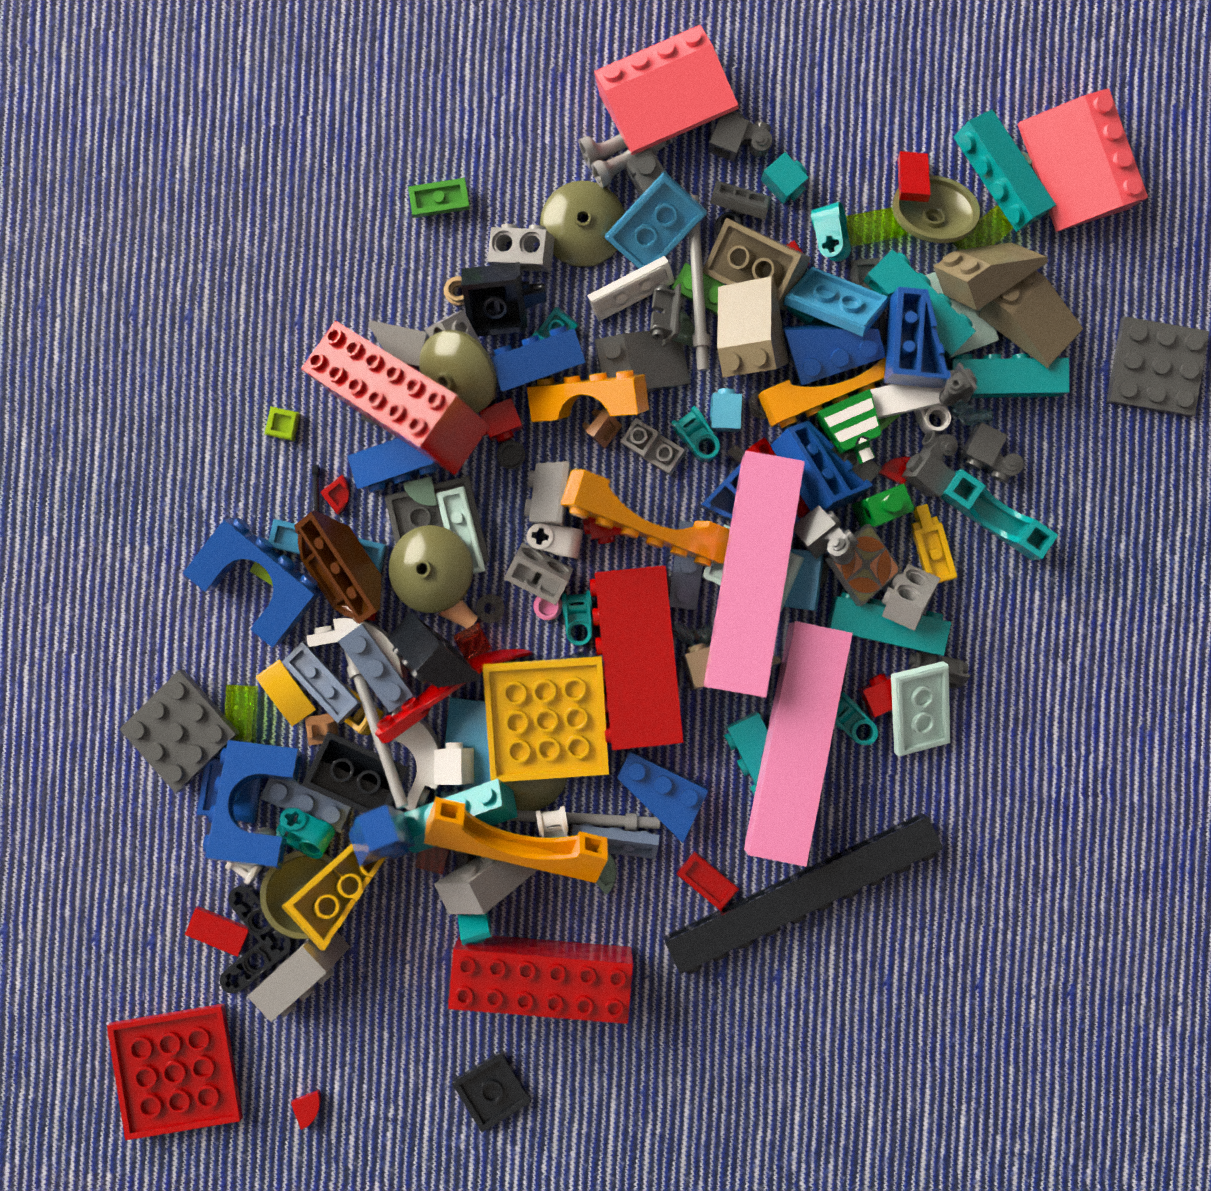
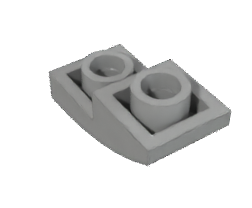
(653, 446)

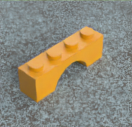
(620, 394)

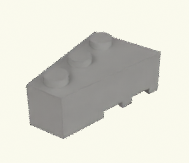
(480, 885)
(296, 977)

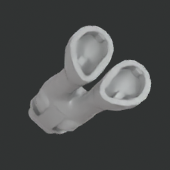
(595, 153)

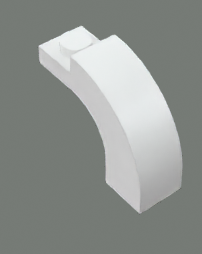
(343, 626)
(421, 742)

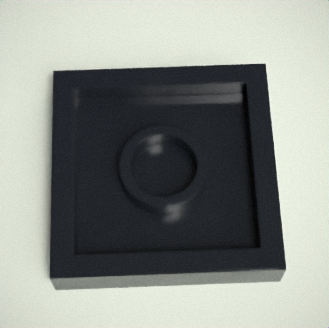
(491, 1091)

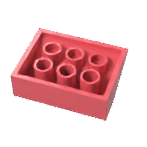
(665, 90)
(1083, 160)

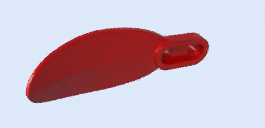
(417, 708)

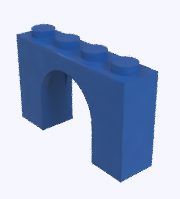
(291, 589)
(241, 765)

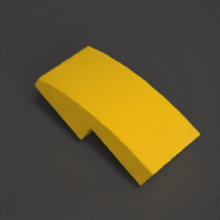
(285, 692)

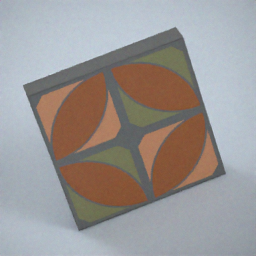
(869, 568)

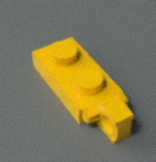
(932, 545)

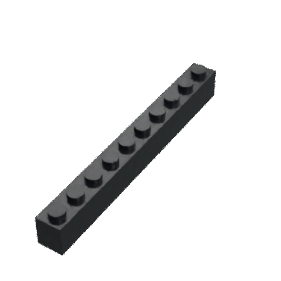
(802, 893)

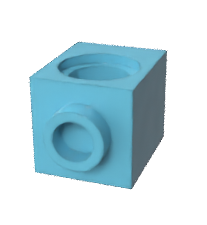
(725, 411)

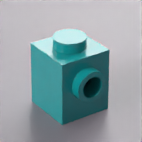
(785, 178)

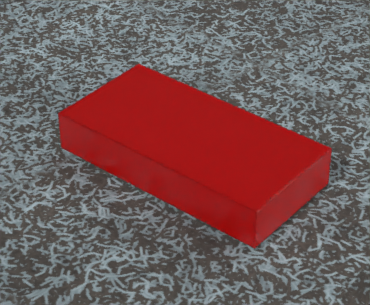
(913, 176)
(707, 880)
(217, 931)

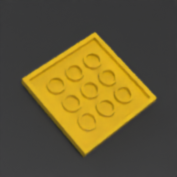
(546, 719)

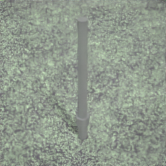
(701, 339)
(373, 719)
(630, 821)

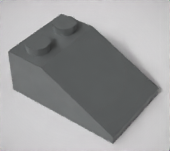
(640, 352)

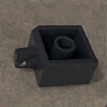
(498, 298)

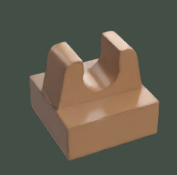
(602, 428)
(318, 726)

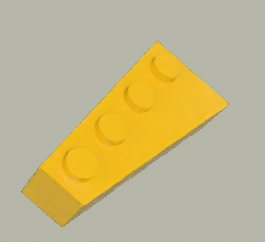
(329, 896)

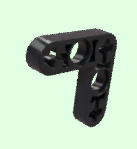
(264, 946)

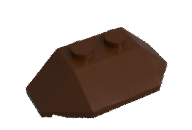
(339, 566)

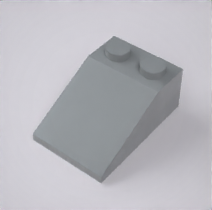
(548, 490)

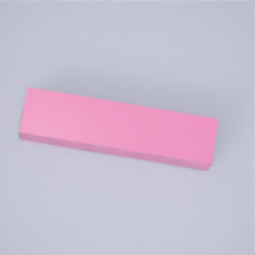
(754, 574)
(797, 743)

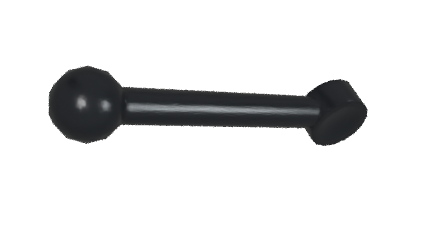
(316, 472)

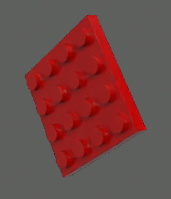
(174, 1071)

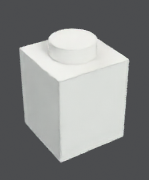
(454, 764)

